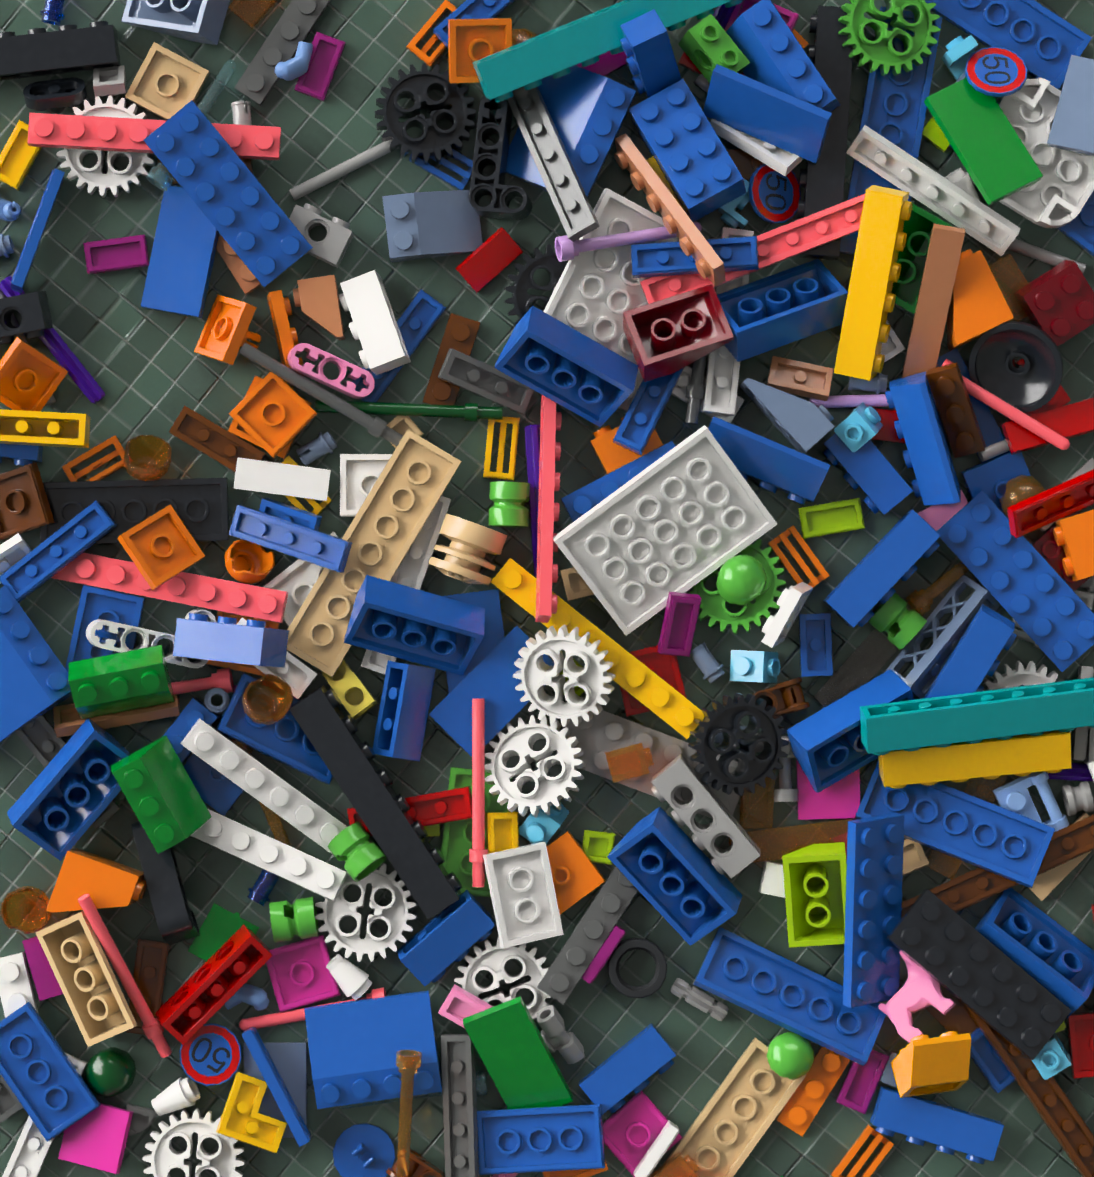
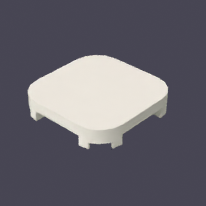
(1066, 174)

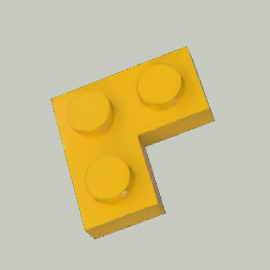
(241, 1116)

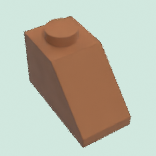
(321, 303)

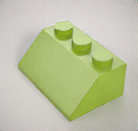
(815, 894)

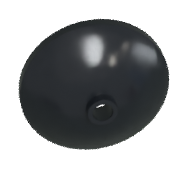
(1023, 385)

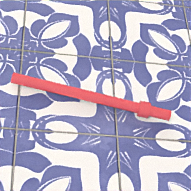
(478, 793)
(151, 1025)

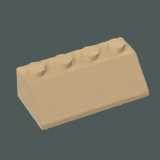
(86, 978)

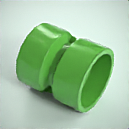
(509, 504)
(897, 621)
(354, 848)
(294, 919)

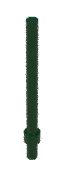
(470, 411)

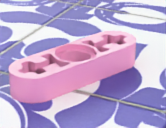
(355, 371)

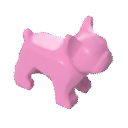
(915, 995)

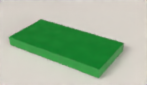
(983, 140)
(517, 1056)

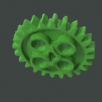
(881, 51)
(716, 607)

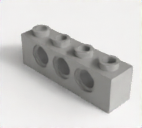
(681, 774)

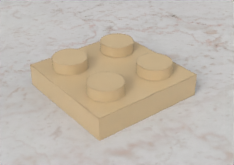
(166, 82)

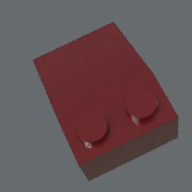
(676, 331)

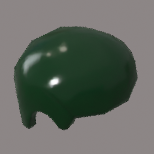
(110, 1072)

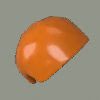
(248, 562)

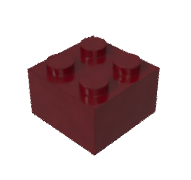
(1059, 302)

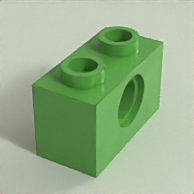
(710, 45)

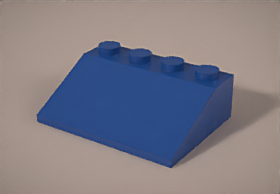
(588, 118)
(29, 670)
(357, 1047)

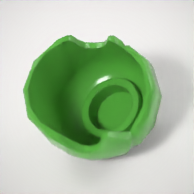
(741, 579)
(790, 1055)

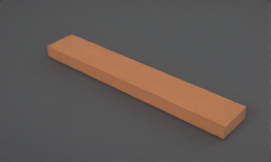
(933, 299)

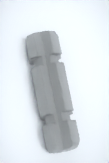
(699, 999)

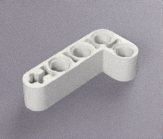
(148, 638)

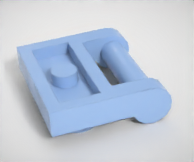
(1016, 798)

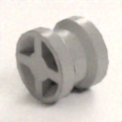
(1078, 798)

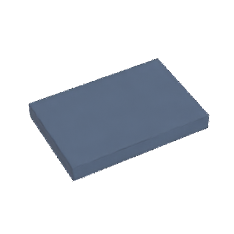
(1074, 114)
(291, 1064)

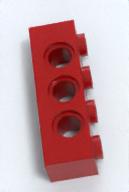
(213, 984)

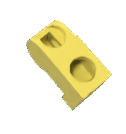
(350, 691)

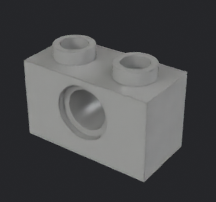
(338, 237)

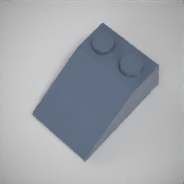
(184, 19)
(431, 225)
(794, 417)

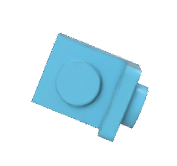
(730, 216)
(1052, 1058)

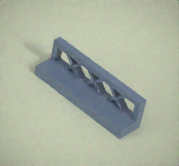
(945, 638)

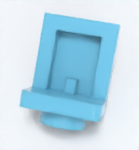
(958, 53)
(859, 427)
(754, 666)
(544, 826)

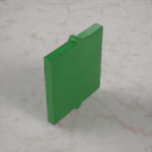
(216, 930)

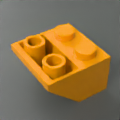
(932, 1064)

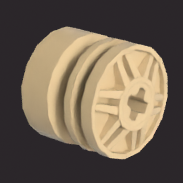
(467, 550)

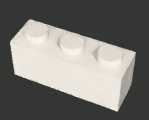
(373, 323)

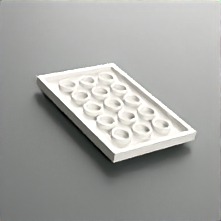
(600, 282)
(665, 530)

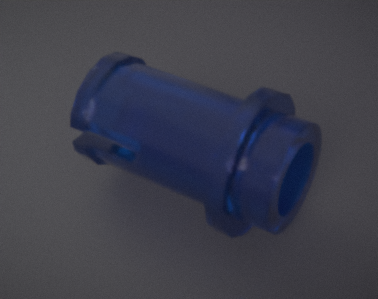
(52, 12)
(263, 888)

